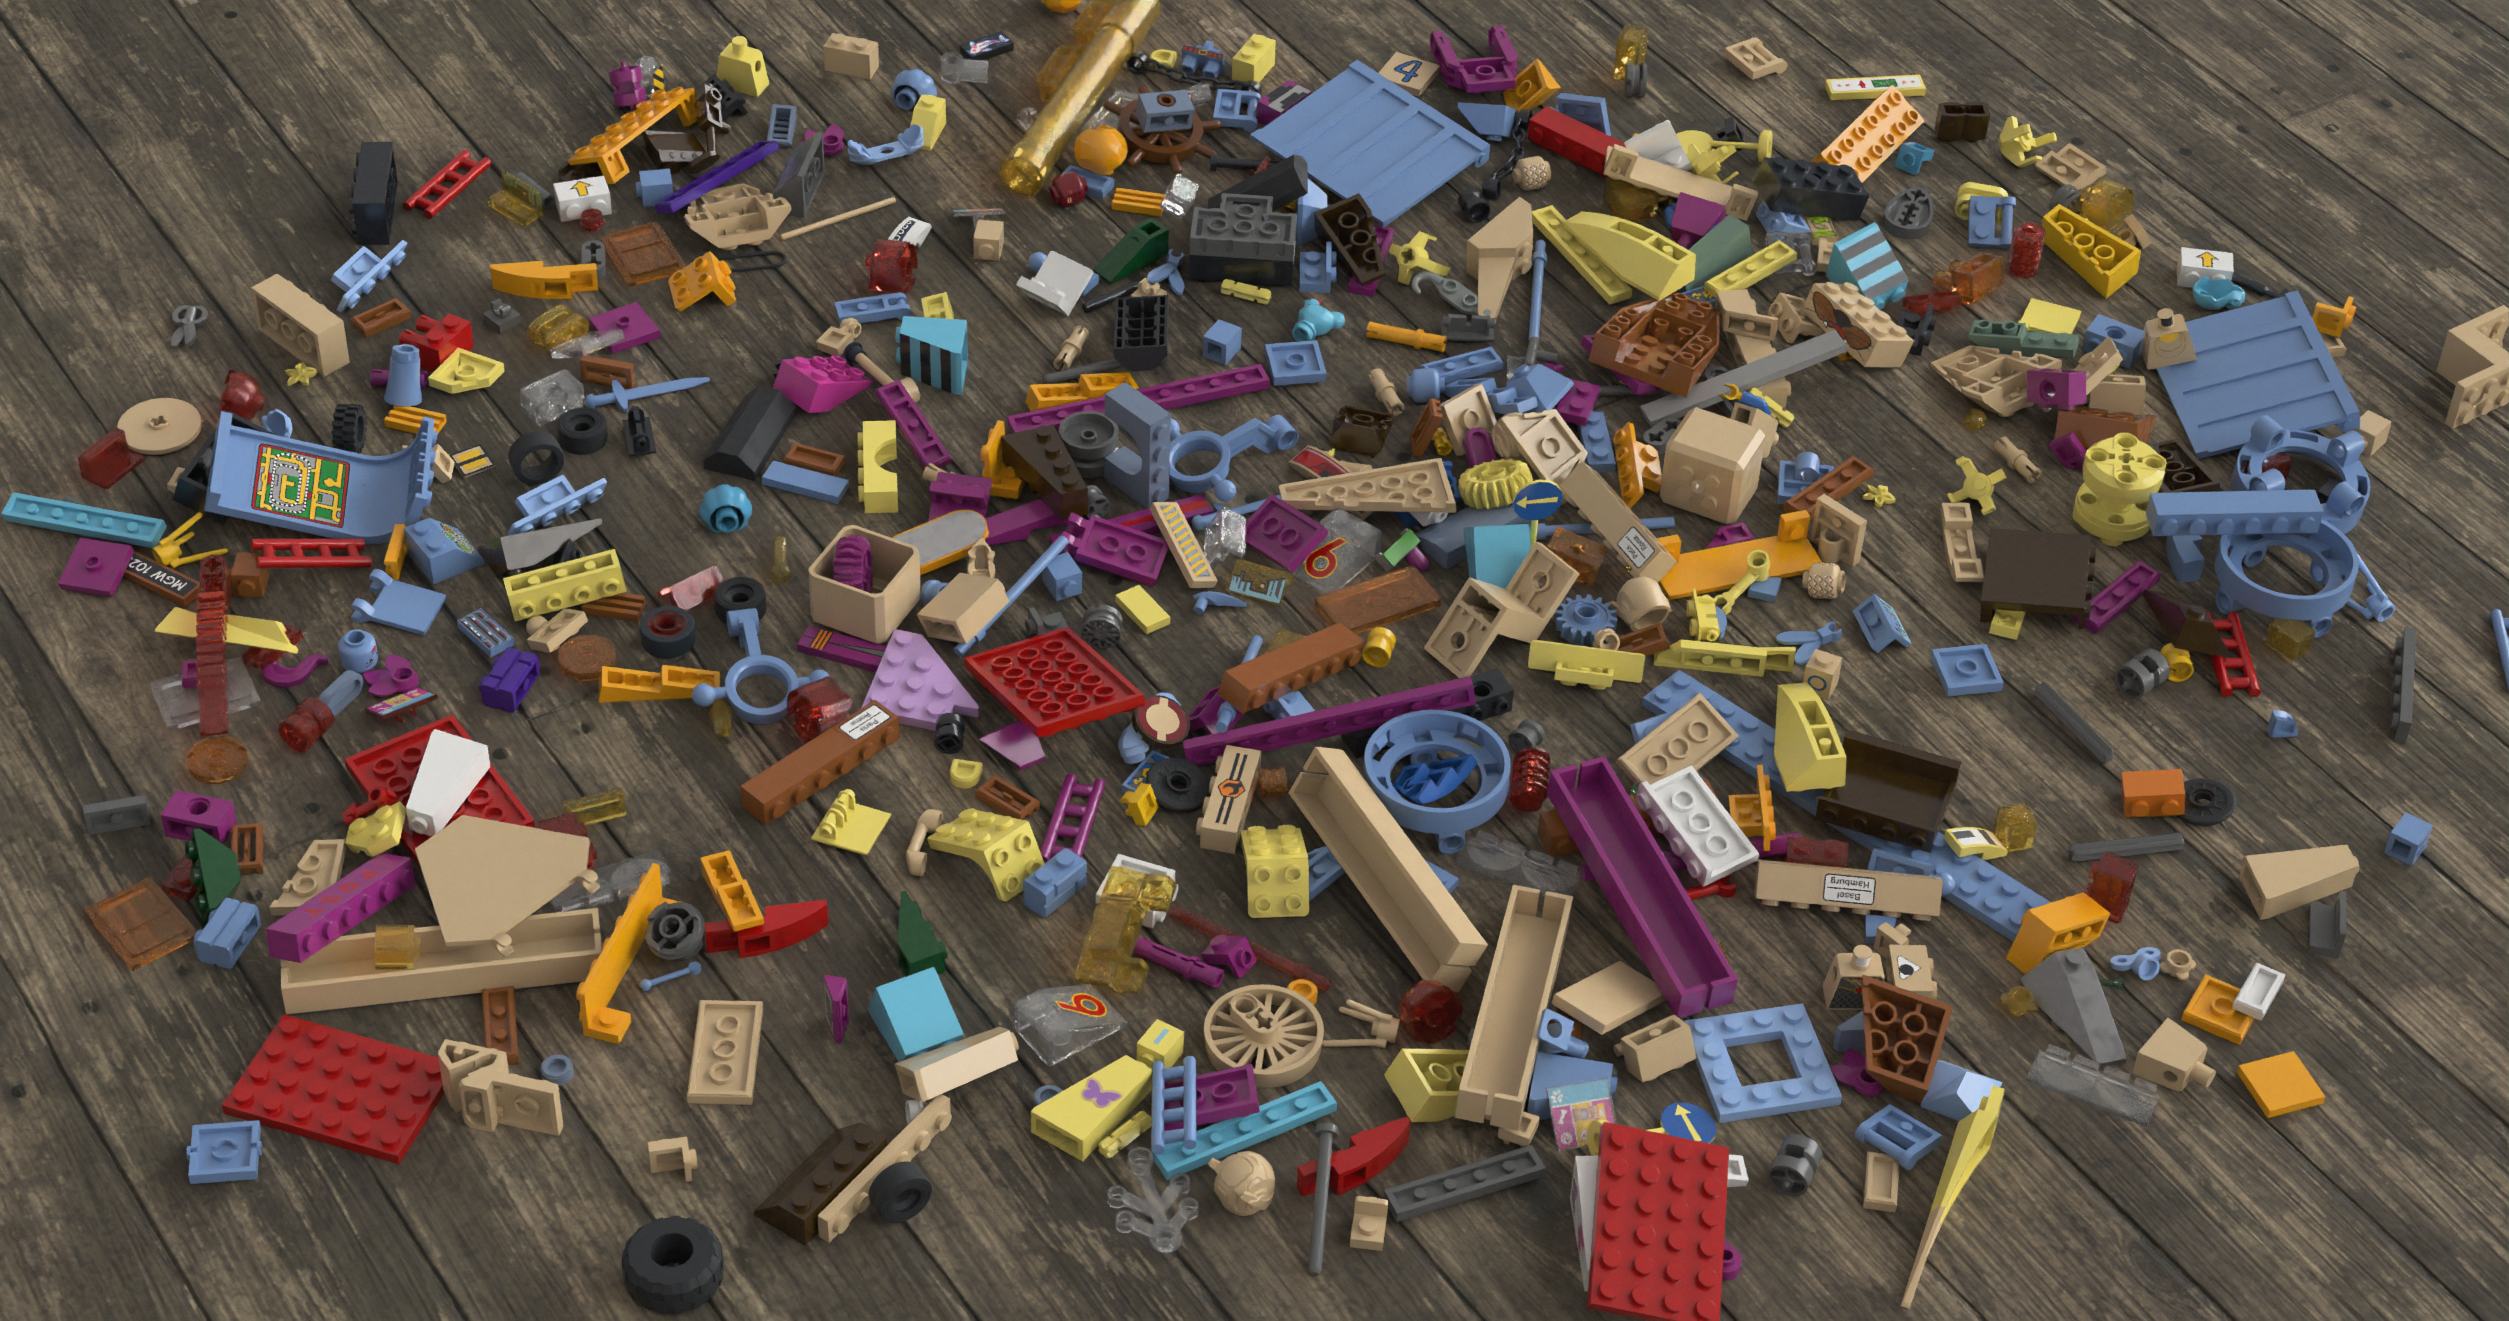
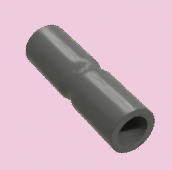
(546, 198)

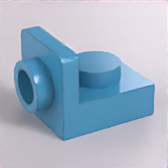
(1911, 157)

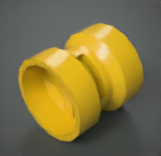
(1379, 647)
(2179, 663)

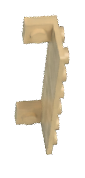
(1667, 180)

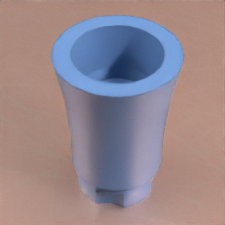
(404, 377)

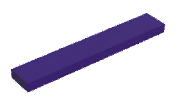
(716, 176)

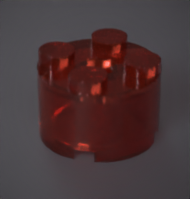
(892, 266)
(817, 707)

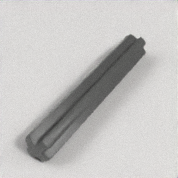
(2074, 722)
(2126, 846)

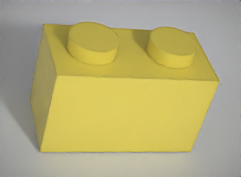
(1254, 59)

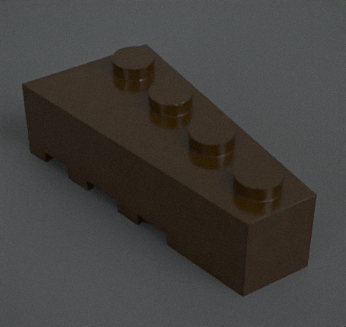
(1047, 466)

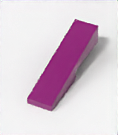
(1018, 522)

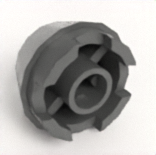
(675, 931)

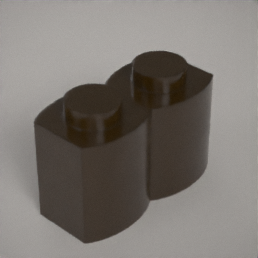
(1962, 121)

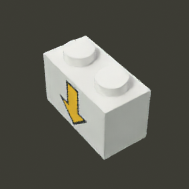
(581, 194)
(2199, 263)

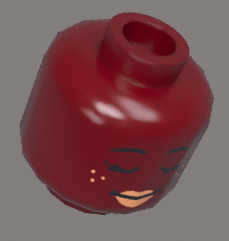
(1068, 189)

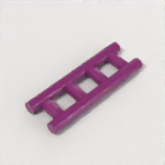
(1063, 808)

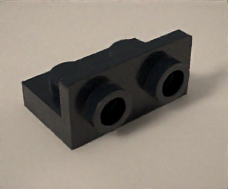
(729, 101)
(1918, 328)

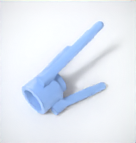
(2378, 603)

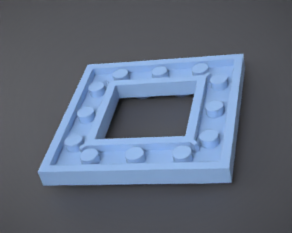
(1811, 1089)

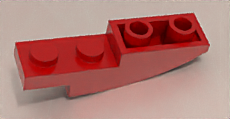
(782, 927)
(1366, 1157)

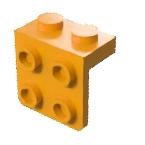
(701, 278)
(1003, 478)

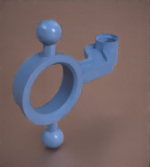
(1266, 436)
(745, 625)

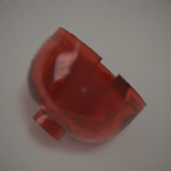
(241, 395)
(1429, 1011)

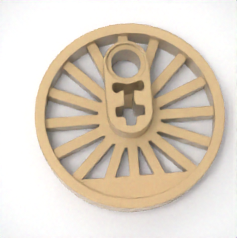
(1257, 1031)

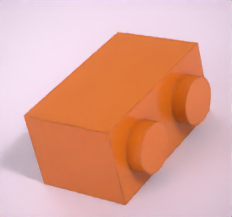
(2153, 793)

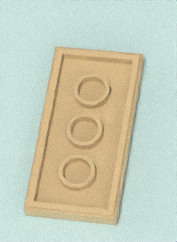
(1684, 739)
(1609, 997)
(725, 1052)

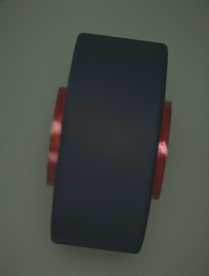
(667, 632)

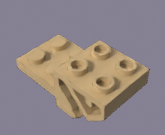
(481, 1087)

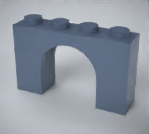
(1149, 425)

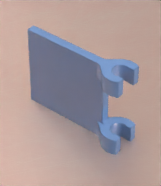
(398, 604)

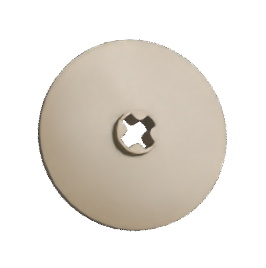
(160, 425)

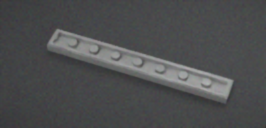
(1747, 377)

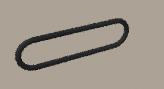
(755, 254)

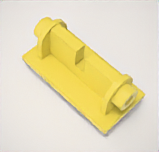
(1704, 621)

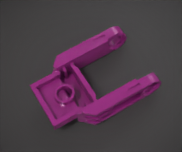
(1477, 74)

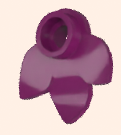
(831, 140)
(395, 677)
(1854, 1074)

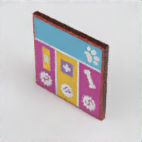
(404, 702)

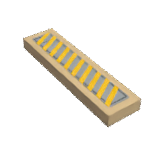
(1183, 545)

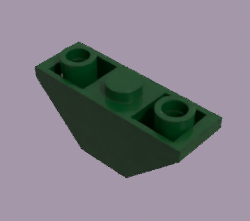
(212, 872)

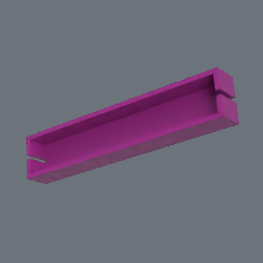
(1642, 888)

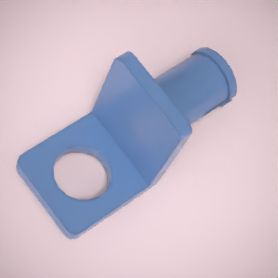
(1558, 1037)

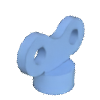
(2143, 963)

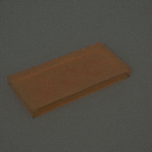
(1379, 600)

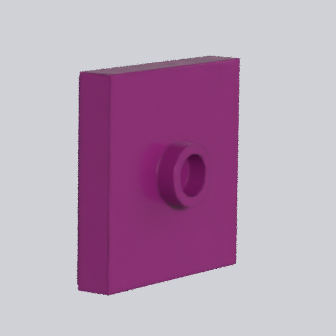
(632, 321)
(96, 567)

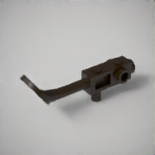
(710, 121)

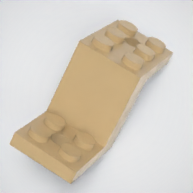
(2476, 366)
(1489, 610)

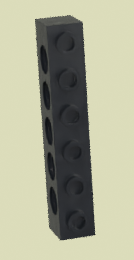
(1492, 698)

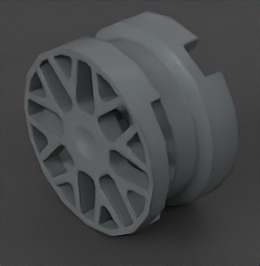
(1635, 79)
(2067, 197)
(1102, 625)

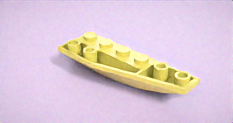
(1635, 253)
(1806, 741)

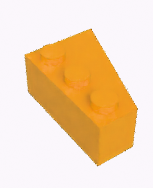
(2056, 928)

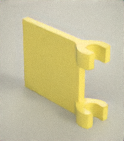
(2049, 317)

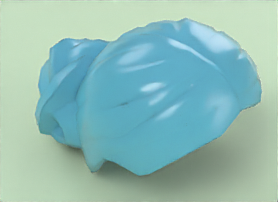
(2217, 294)

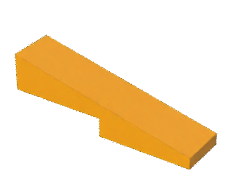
(1089, 387)
(637, 685)
(731, 891)

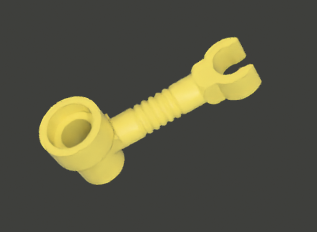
(1758, 567)

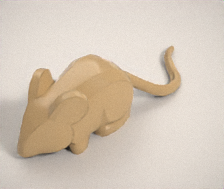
(981, 560)

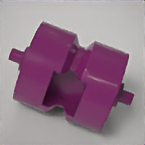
(627, 84)

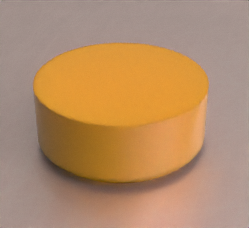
(1305, 988)

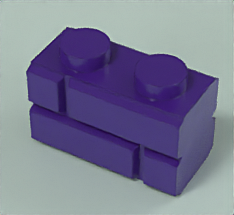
(509, 679)

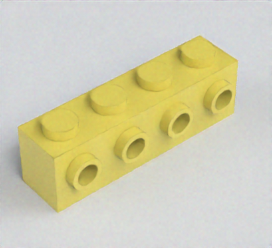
(564, 585)

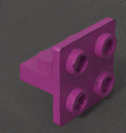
(959, 492)

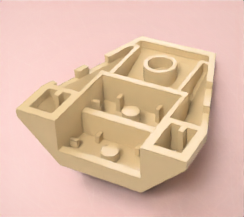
(736, 216)
(1992, 378)

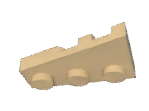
(316, 872)

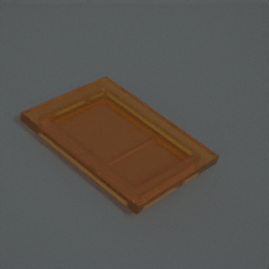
(642, 253)
(141, 923)

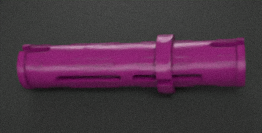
(1188, 966)

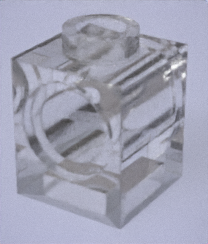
(1179, 196)

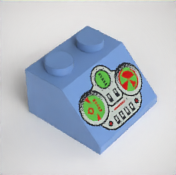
(440, 550)

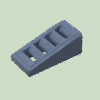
(782, 113)

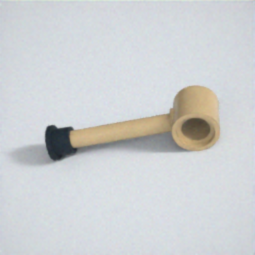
(855, 353)

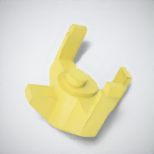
(2017, 140)
(1708, 162)
(1414, 258)
(1977, 485)

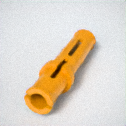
(1418, 338)

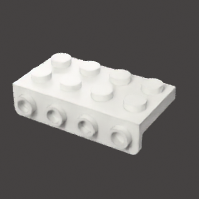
(1696, 825)

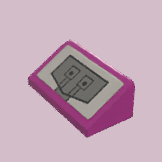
(836, 1005)

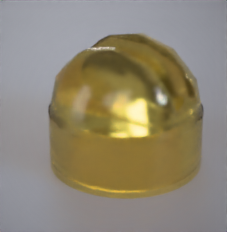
(1975, 419)

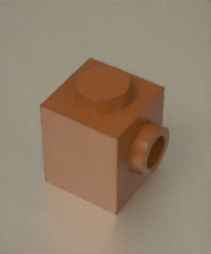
(246, 577)

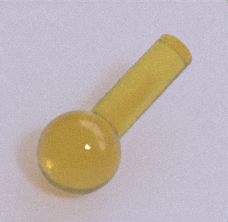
(780, 571)

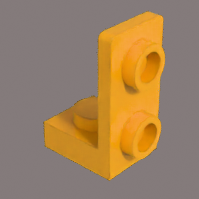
(2333, 319)

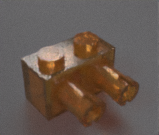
(1973, 277)

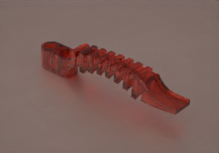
(211, 630)

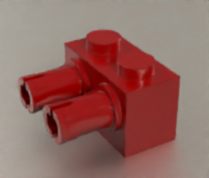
(440, 339)

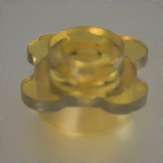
(2019, 1001)

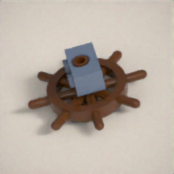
(1162, 119)

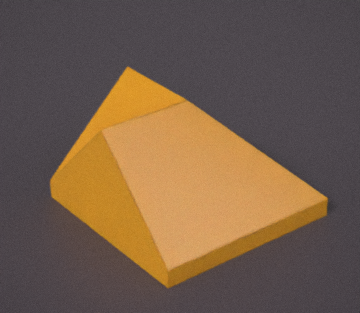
(1532, 87)

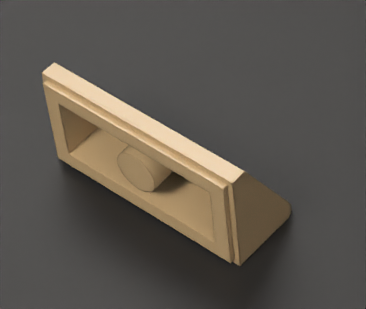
(1750, 324)

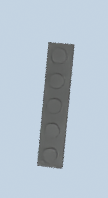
(2403, 685)
(1464, 1183)

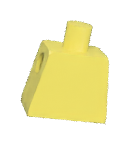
(743, 67)

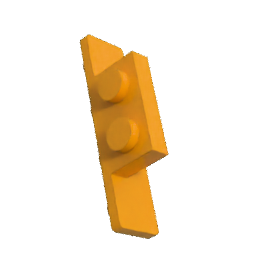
(1636, 465)
(1755, 811)

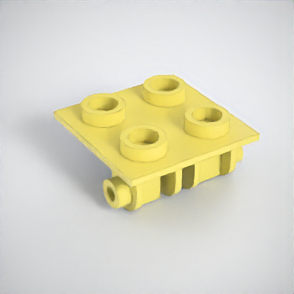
(851, 824)

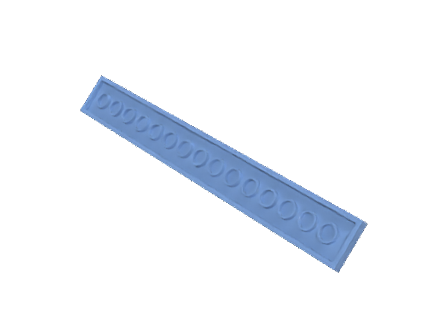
(1978, 885)

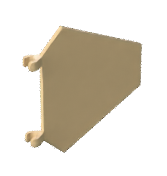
(495, 875)

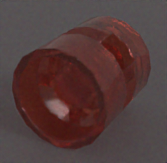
(306, 724)

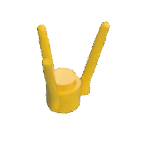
(169, 550)

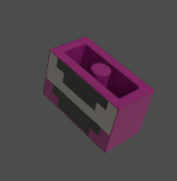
(1280, 101)

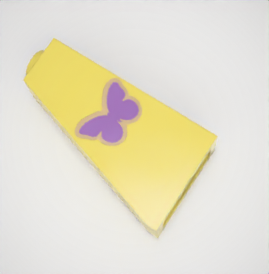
(1092, 1107)

